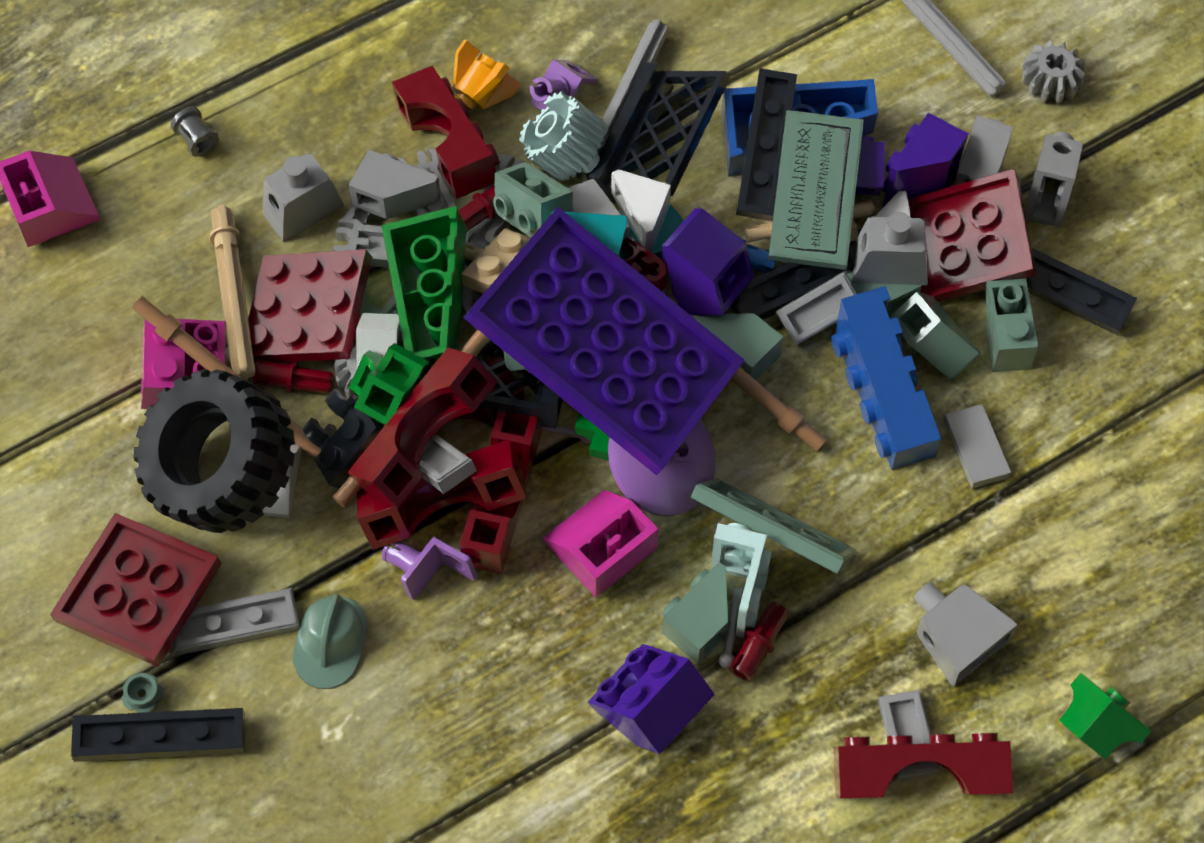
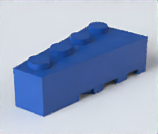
(837, 98)
(884, 379)

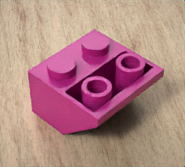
(46, 195)
(166, 362)
(603, 540)

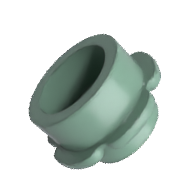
(142, 682)

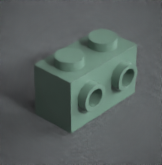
(528, 196)

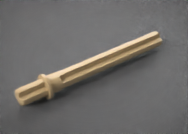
(225, 239)

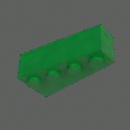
(426, 279)

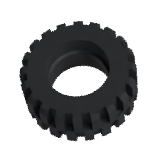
(174, 439)

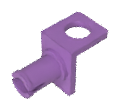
(560, 77)
(423, 565)

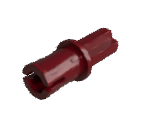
(479, 208)
(292, 377)
(759, 642)

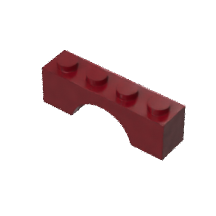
(430, 104)
(392, 460)
(493, 485)
(490, 533)
(977, 765)

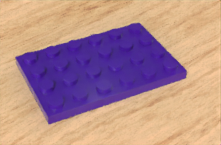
(605, 340)

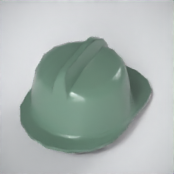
(329, 641)

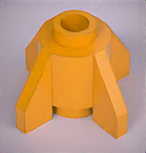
(481, 79)

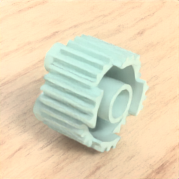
(564, 137)

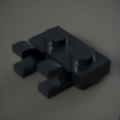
(342, 446)

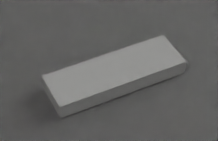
(238, 621)

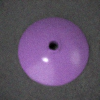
(670, 489)

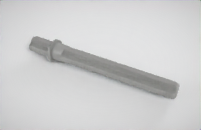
(957, 46)
(645, 52)

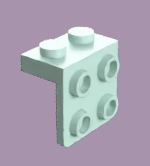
(745, 557)

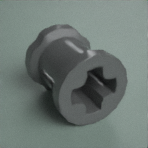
(194, 131)

